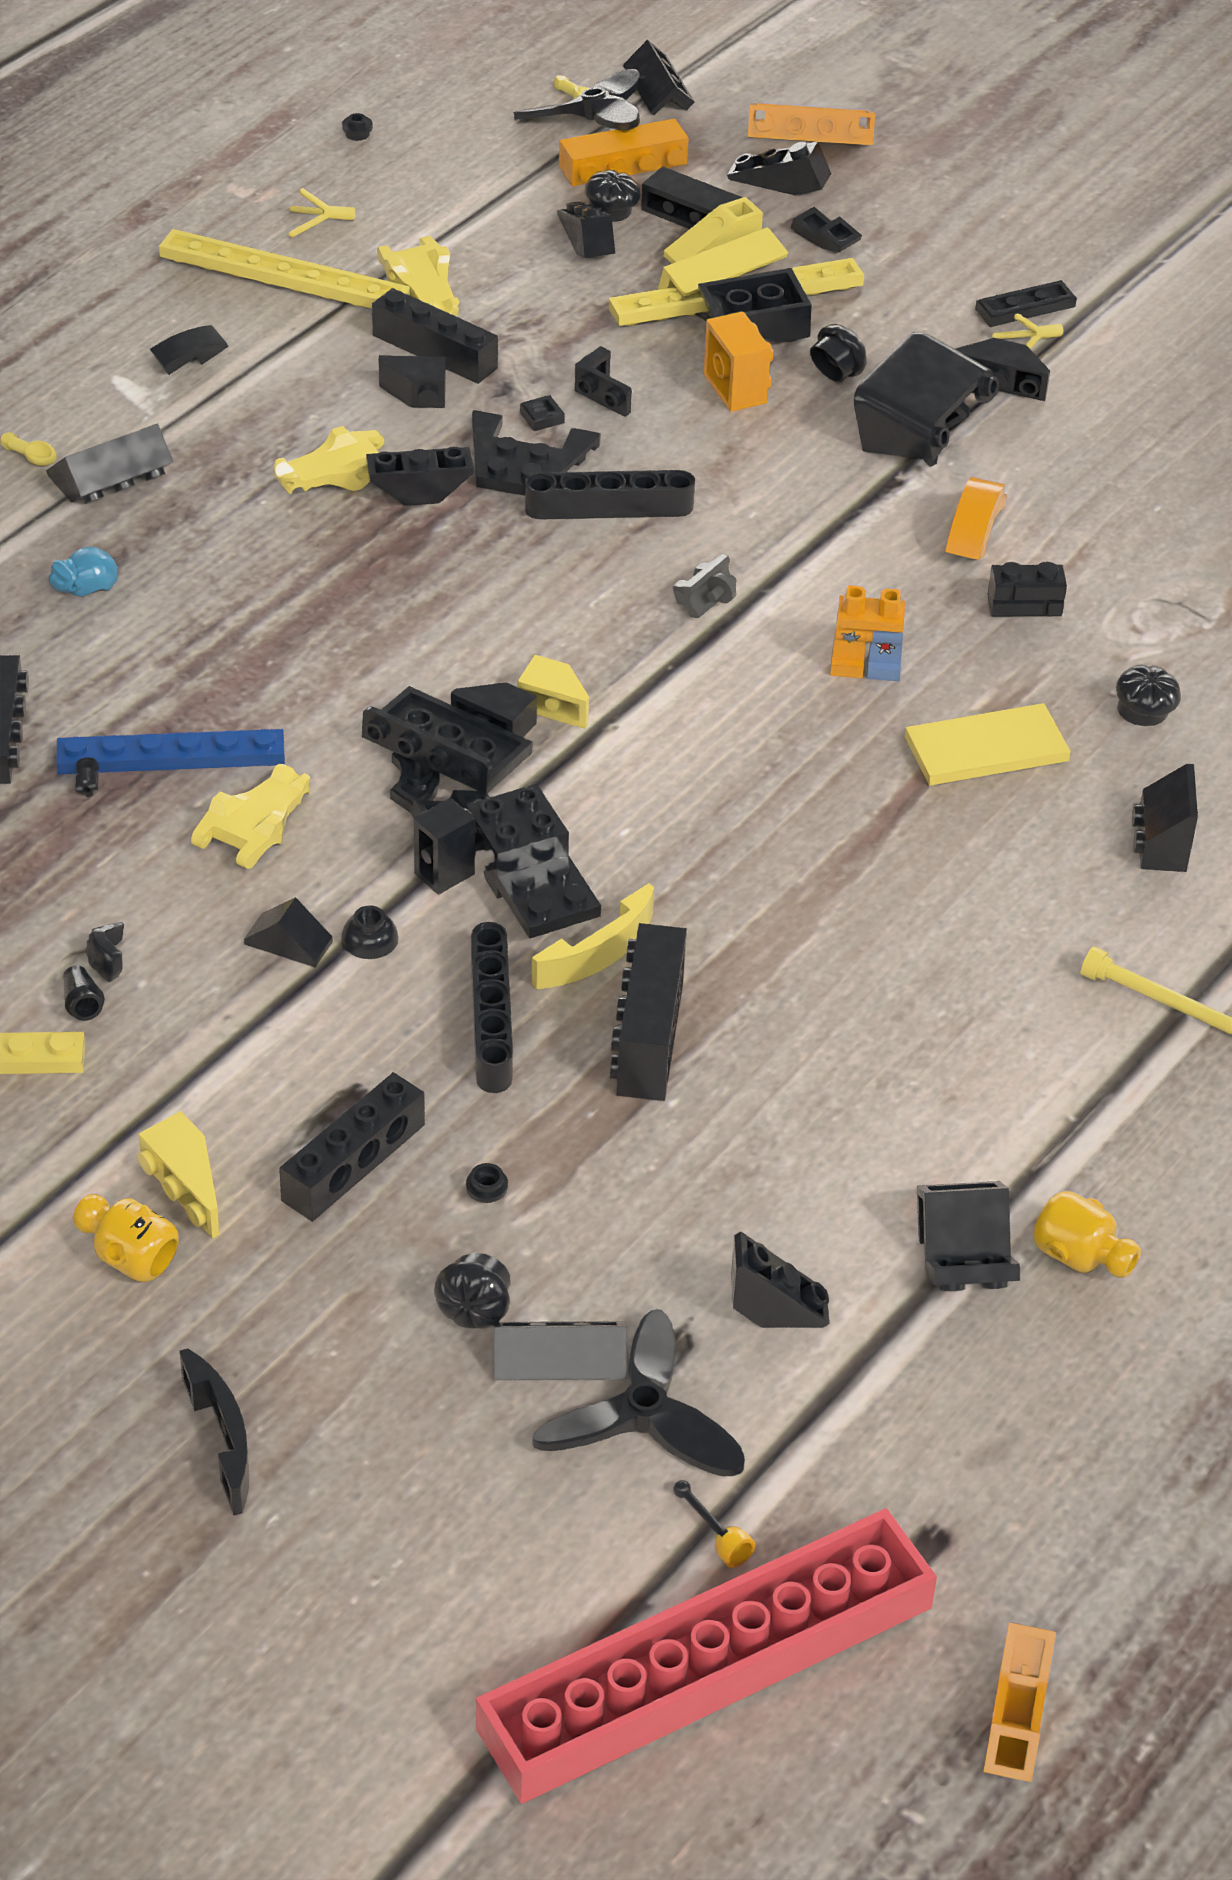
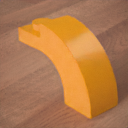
(975, 517)
(1019, 1702)

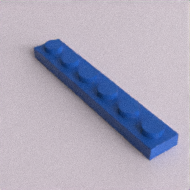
(173, 750)

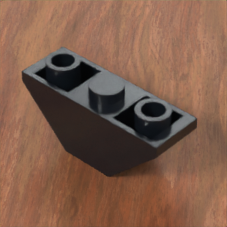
(1014, 366)
(420, 474)
(773, 1290)

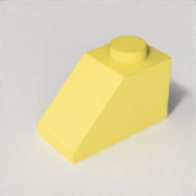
(557, 691)

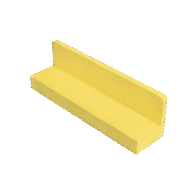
(723, 262)

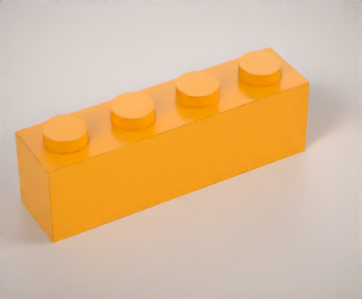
(626, 151)

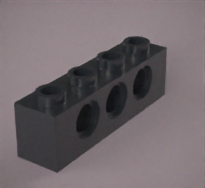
(352, 1146)

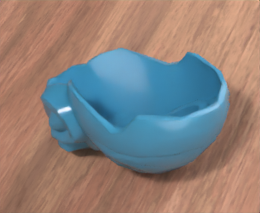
(84, 572)

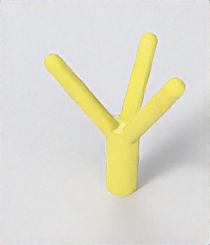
(324, 212)
(1035, 332)

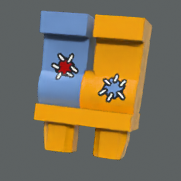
(873, 622)

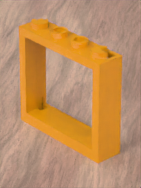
(811, 124)

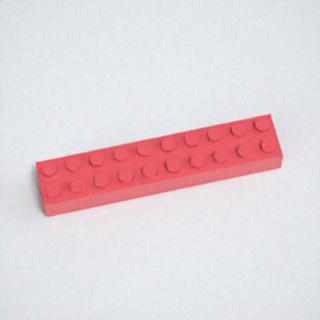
(703, 1654)

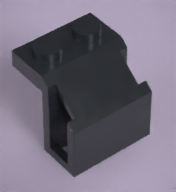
(966, 1234)

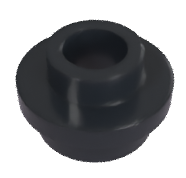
(357, 126)
(486, 1183)

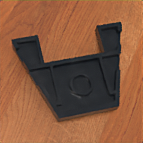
(506, 463)

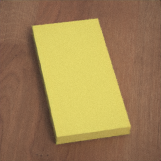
(987, 744)

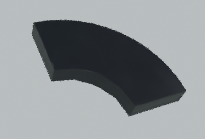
(414, 783)

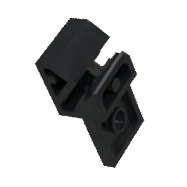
(532, 861)

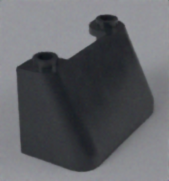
(913, 392)

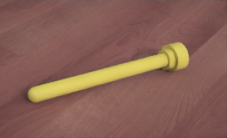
(1100, 966)

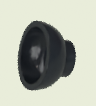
(369, 933)

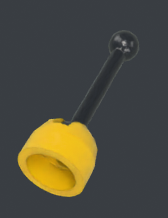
(732, 1543)

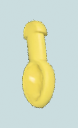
(563, 83)
(36, 452)

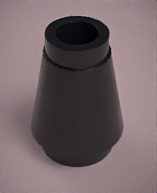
(82, 994)

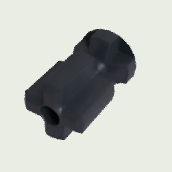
(87, 776)

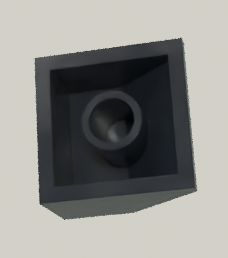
(1166, 821)

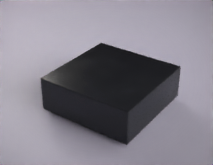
(542, 413)

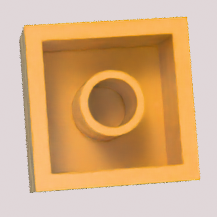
(737, 361)

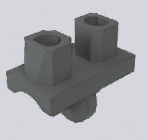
(708, 586)

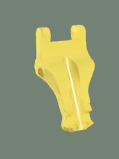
(424, 270)
(336, 462)
(253, 818)

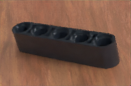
(609, 494)
(491, 1007)

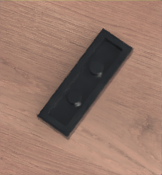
(1026, 302)

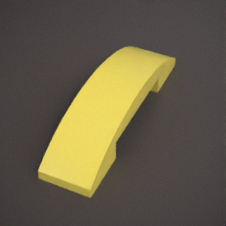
(567, 964)

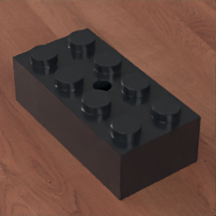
(648, 1012)

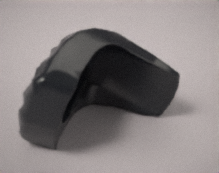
(102, 952)

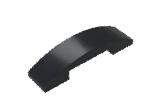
(208, 1390)

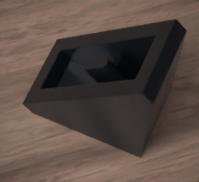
(290, 933)

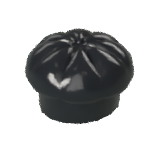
(613, 193)
(838, 353)
(1147, 694)
(474, 1291)

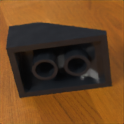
(768, 299)

